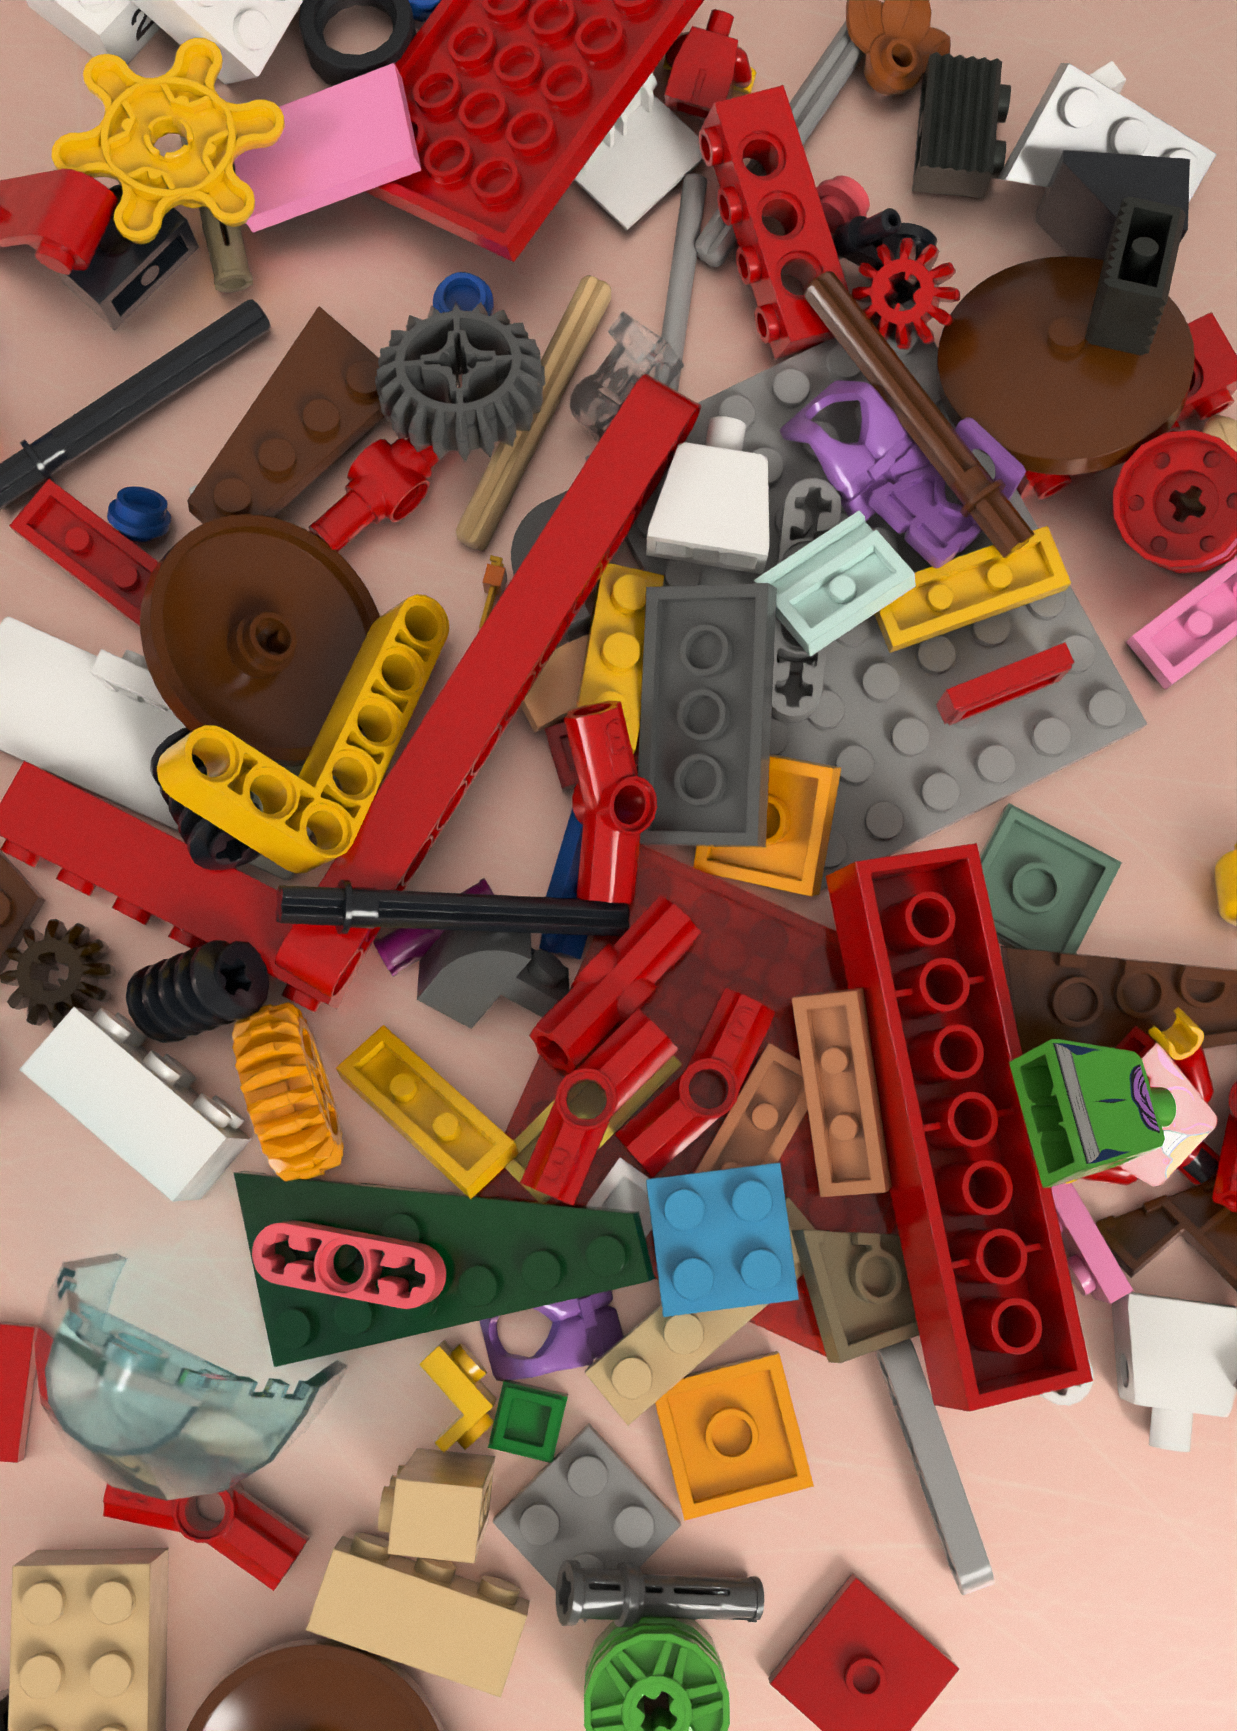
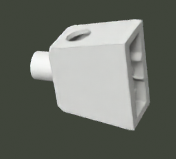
(714, 503)
(1175, 1360)

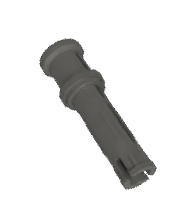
(629, 1595)

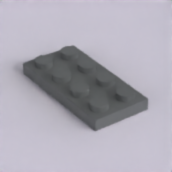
(708, 713)

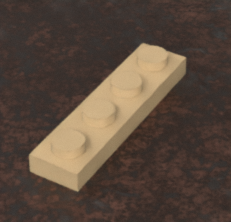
(670, 1347)

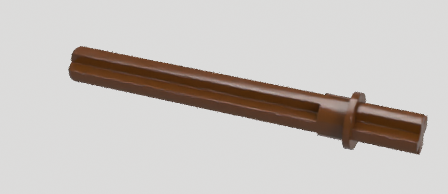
(919, 415)

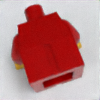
(706, 67)

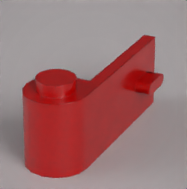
(56, 214)

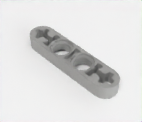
(793, 524)
(935, 1467)

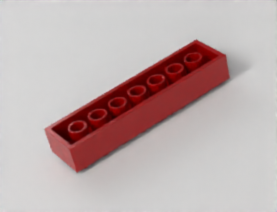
(963, 1174)

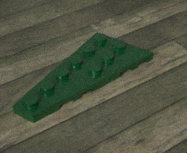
(494, 1249)

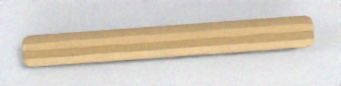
(511, 462)

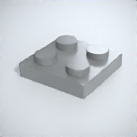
(586, 1511)

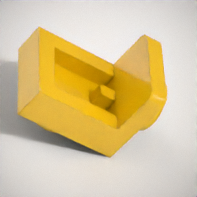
(459, 1377)

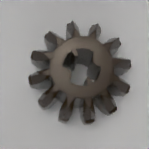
(33, 968)

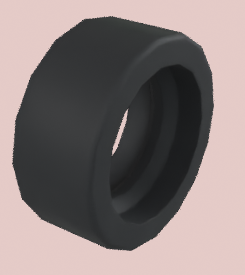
(339, 67)

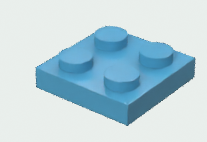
(721, 1239)

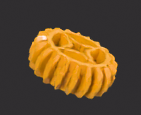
(287, 1092)

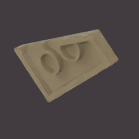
(856, 1290)

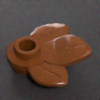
(895, 41)

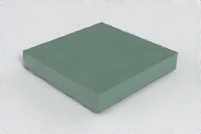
(1042, 883)

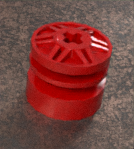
(1154, 481)

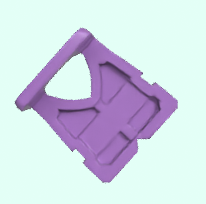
(858, 468)
(920, 505)
(579, 1334)

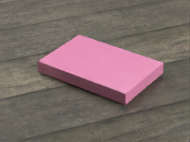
(332, 148)

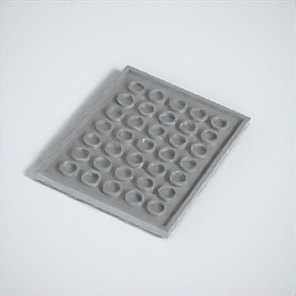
(878, 708)

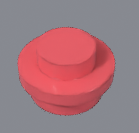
(842, 200)

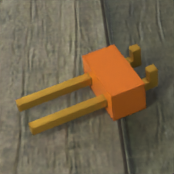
(493, 584)

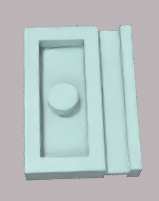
(837, 583)

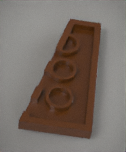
(296, 427)
(1105, 997)

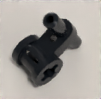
(861, 236)

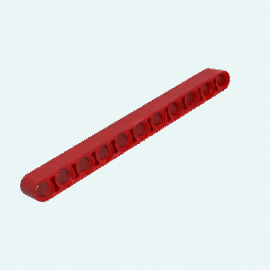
(498, 671)

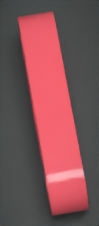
(300, 1274)

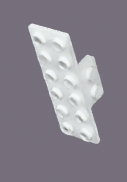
(90, 720)

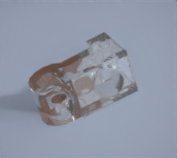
(637, 353)

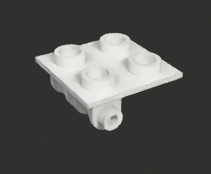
(640, 158)

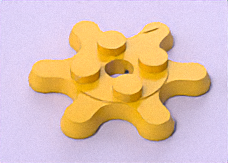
(176, 103)

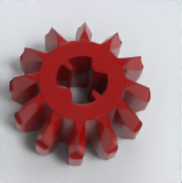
(926, 298)

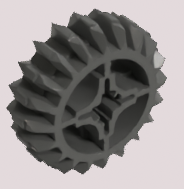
(422, 374)

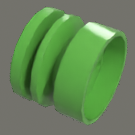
(650, 1659)

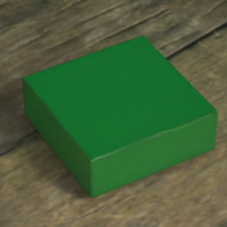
(528, 1421)

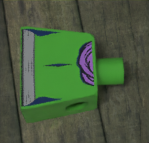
(1088, 1108)

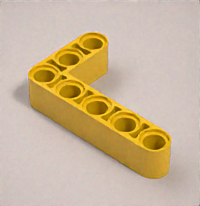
(340, 750)

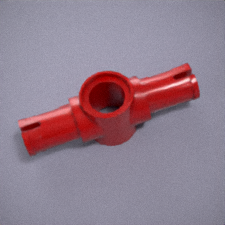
(383, 483)

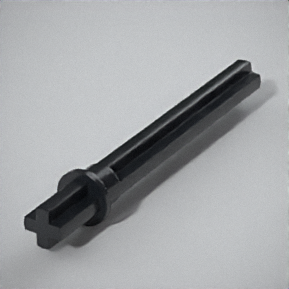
(130, 400)
(370, 908)

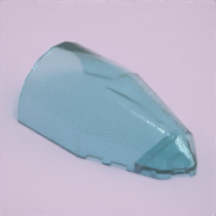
(150, 1410)

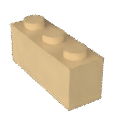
(438, 1505)
(420, 1613)

